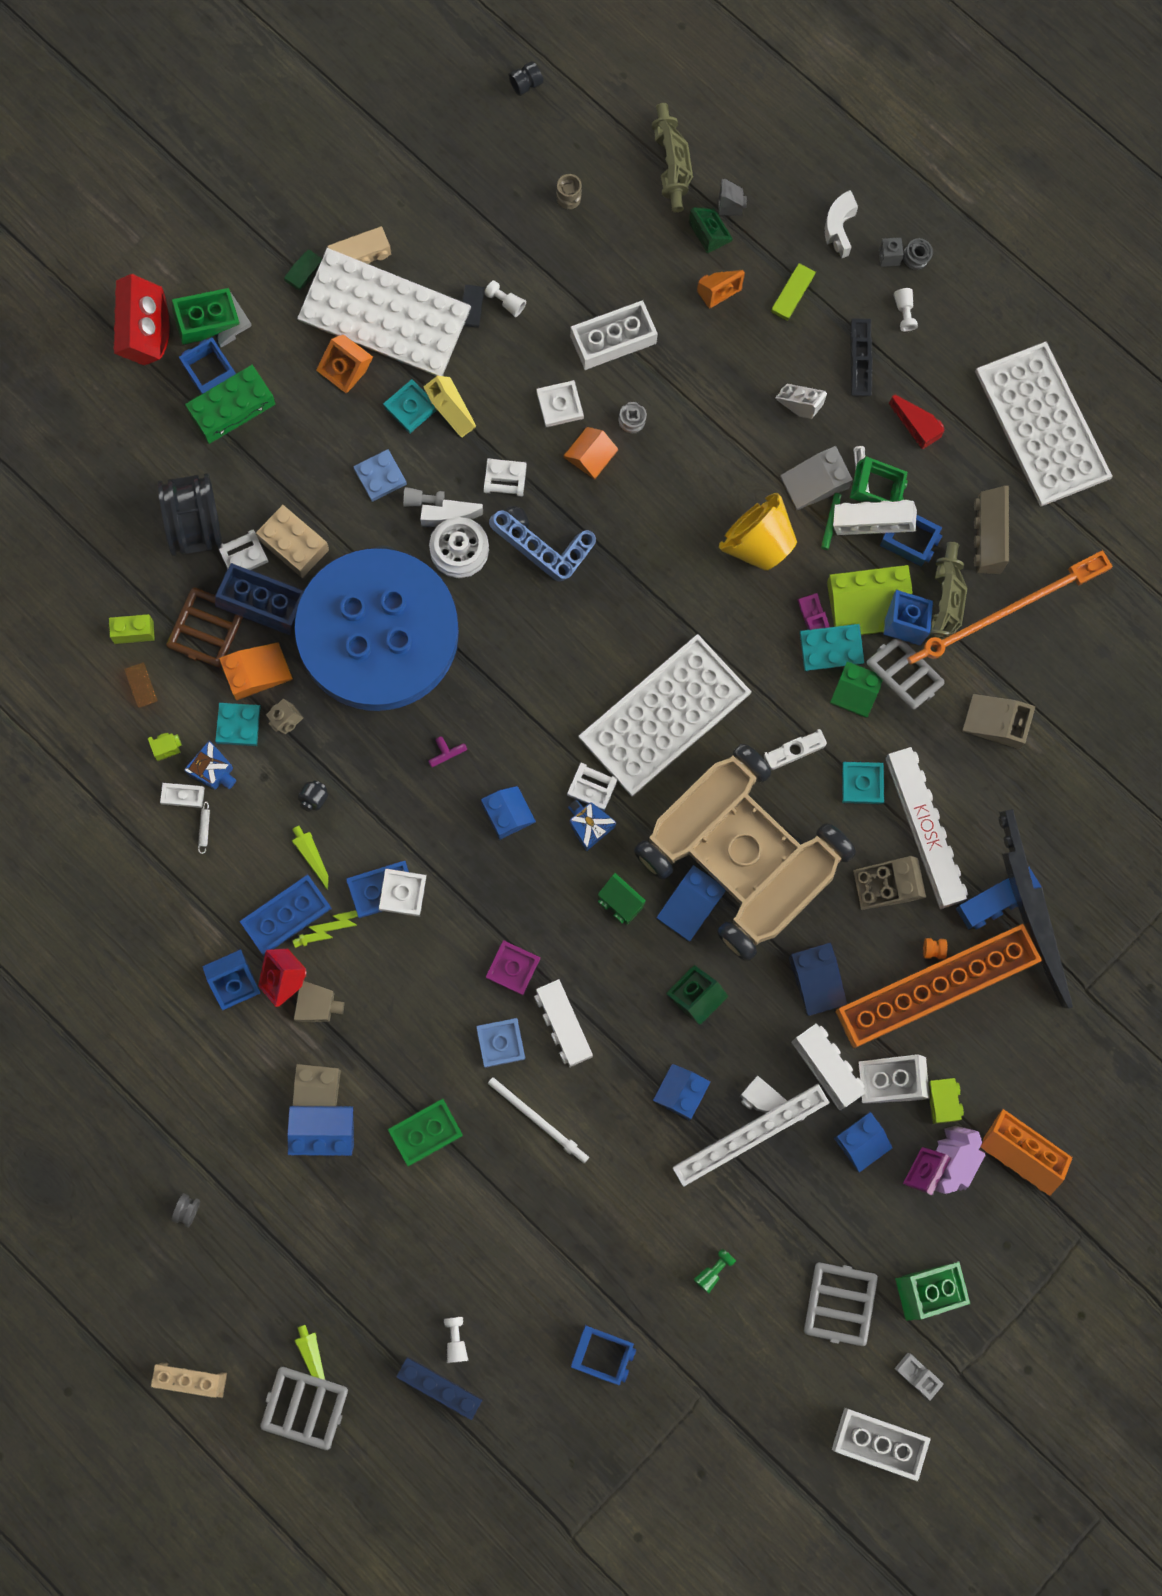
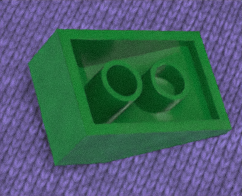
(204, 315)
(932, 1291)

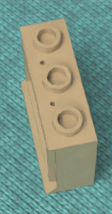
(188, 1381)

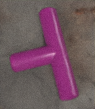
(446, 753)

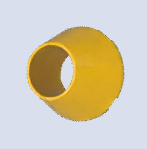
(761, 534)

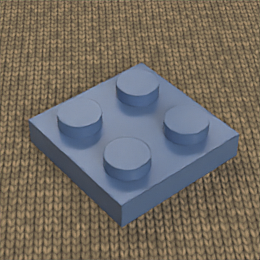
(380, 475)
(500, 1042)

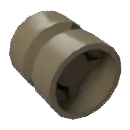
(569, 191)

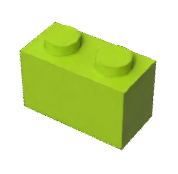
(131, 629)
(945, 1101)

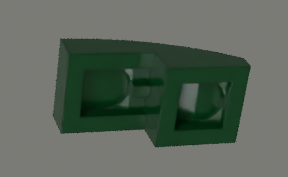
(303, 269)

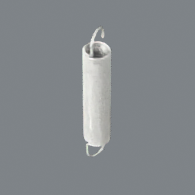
(204, 826)

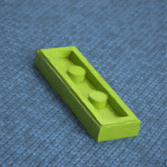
(793, 292)

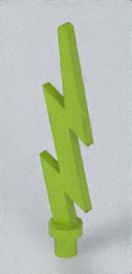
(322, 928)

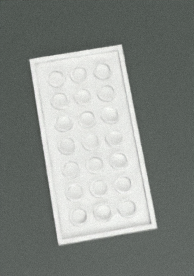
(384, 312)
(1043, 424)
(664, 715)

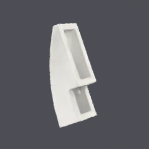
(433, 515)

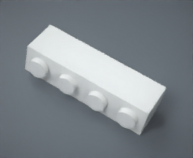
(875, 517)
(564, 1023)

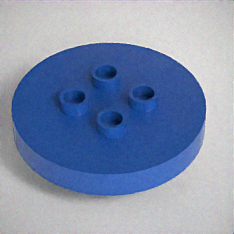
(377, 629)

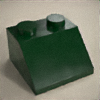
(697, 994)

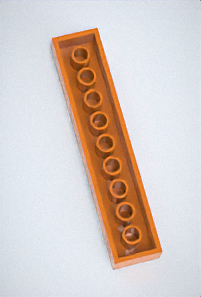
(938, 986)

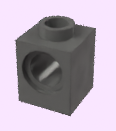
(891, 252)

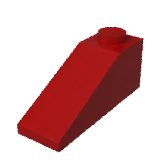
(920, 423)

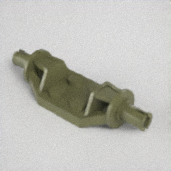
(677, 157)
(953, 595)

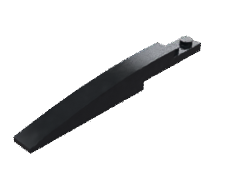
(1033, 908)

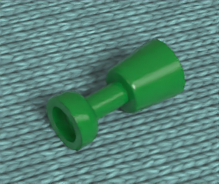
(709, 1277)

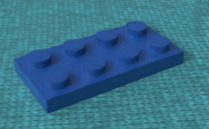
(285, 914)

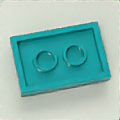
(831, 647)

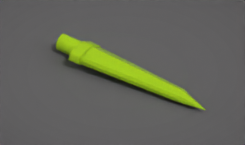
(309, 851)
(309, 1350)

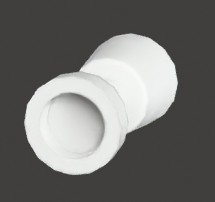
(511, 302)
(904, 302)
(456, 1350)

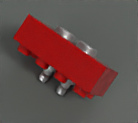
(140, 320)

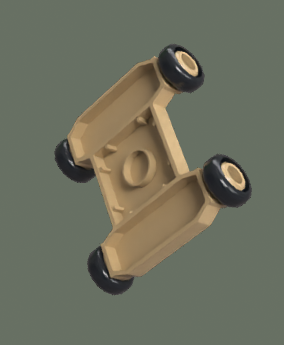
(744, 850)

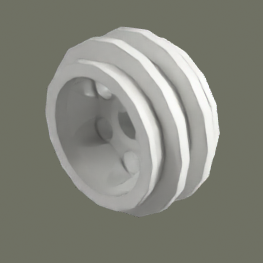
(459, 530)

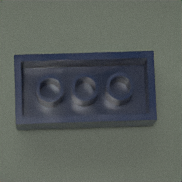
(259, 598)

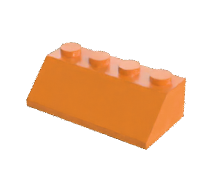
(1026, 1152)

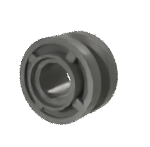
(923, 248)

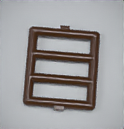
(180, 627)

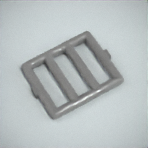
(901, 689)
(813, 1309)
(306, 1436)

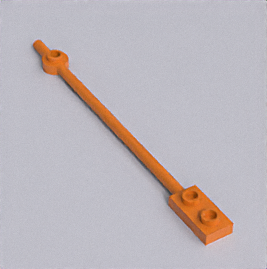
(1080, 573)

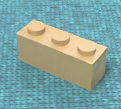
(365, 246)

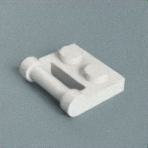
(507, 472)
(247, 558)
(590, 792)

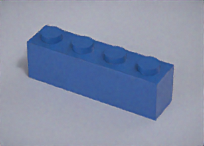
(990, 903)

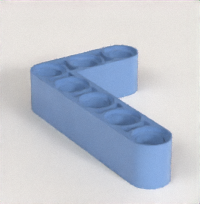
(541, 547)

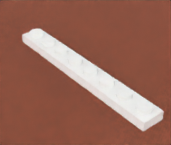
(751, 1135)

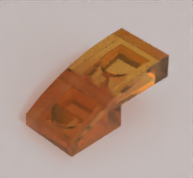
(141, 684)

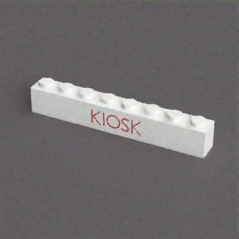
(926, 828)

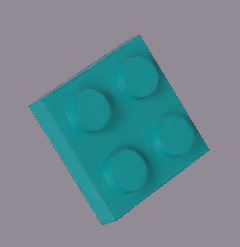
(410, 406)
(238, 724)
(863, 782)

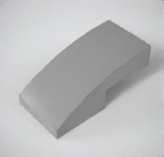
(919, 1376)

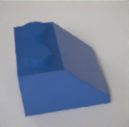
(908, 618)
(507, 811)
(231, 979)
(681, 1091)
(864, 1142)

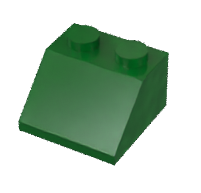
(856, 689)
(620, 899)

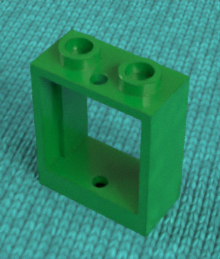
(884, 470)

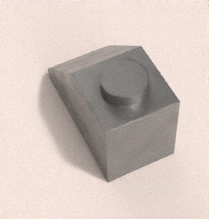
(731, 199)

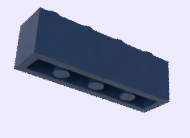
(439, 1388)

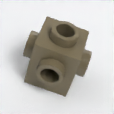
(284, 716)

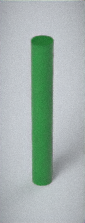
(829, 527)

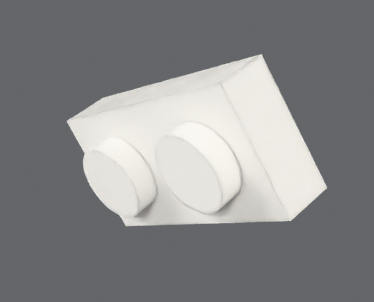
(182, 795)

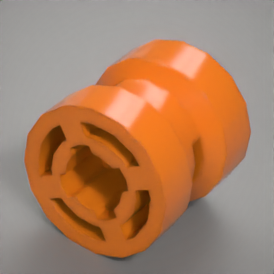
(935, 948)

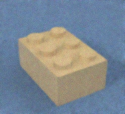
(292, 541)

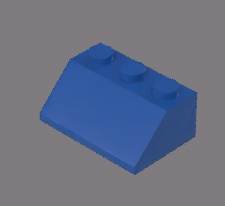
(320, 1130)

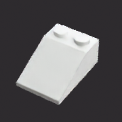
(894, 1079)

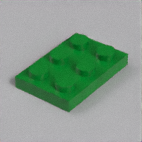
(425, 1132)

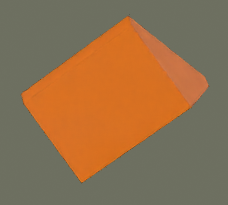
(591, 451)

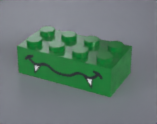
(230, 404)

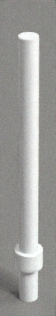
(569, 1146)

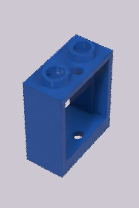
(203, 349)
(907, 552)
(581, 1349)

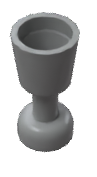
(415, 497)

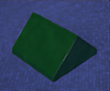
(709, 228)

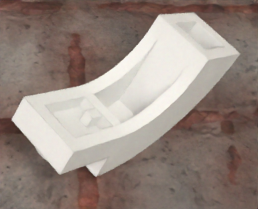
(840, 211)

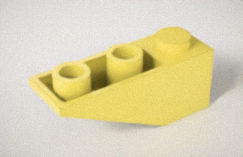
(450, 404)

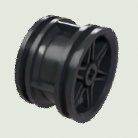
(189, 514)

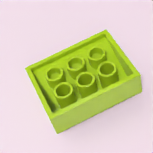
(866, 596)

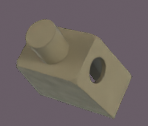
(316, 1004)

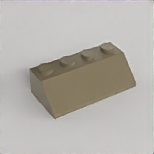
(992, 530)

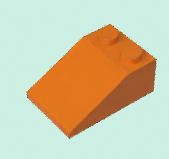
(255, 669)

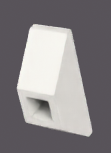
(802, 400)

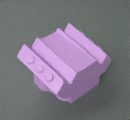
(963, 1148)

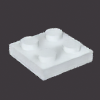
(560, 403)
(402, 892)

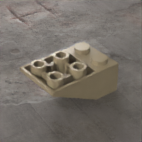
(999, 720)
(890, 883)

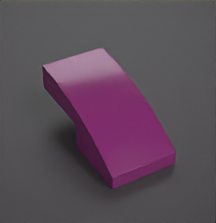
(812, 612)

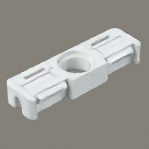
(807, 744)

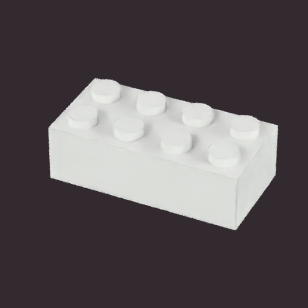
(613, 335)
(828, 1066)
(881, 1444)

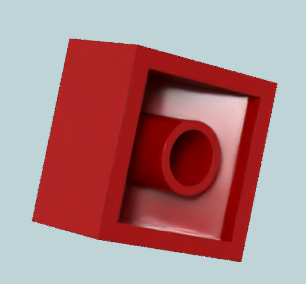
(281, 975)

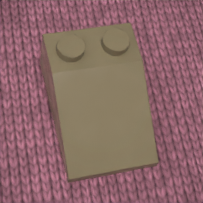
(316, 1086)

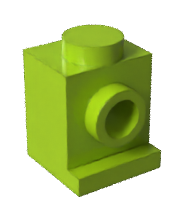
(165, 745)

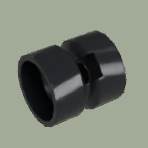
(524, 79)

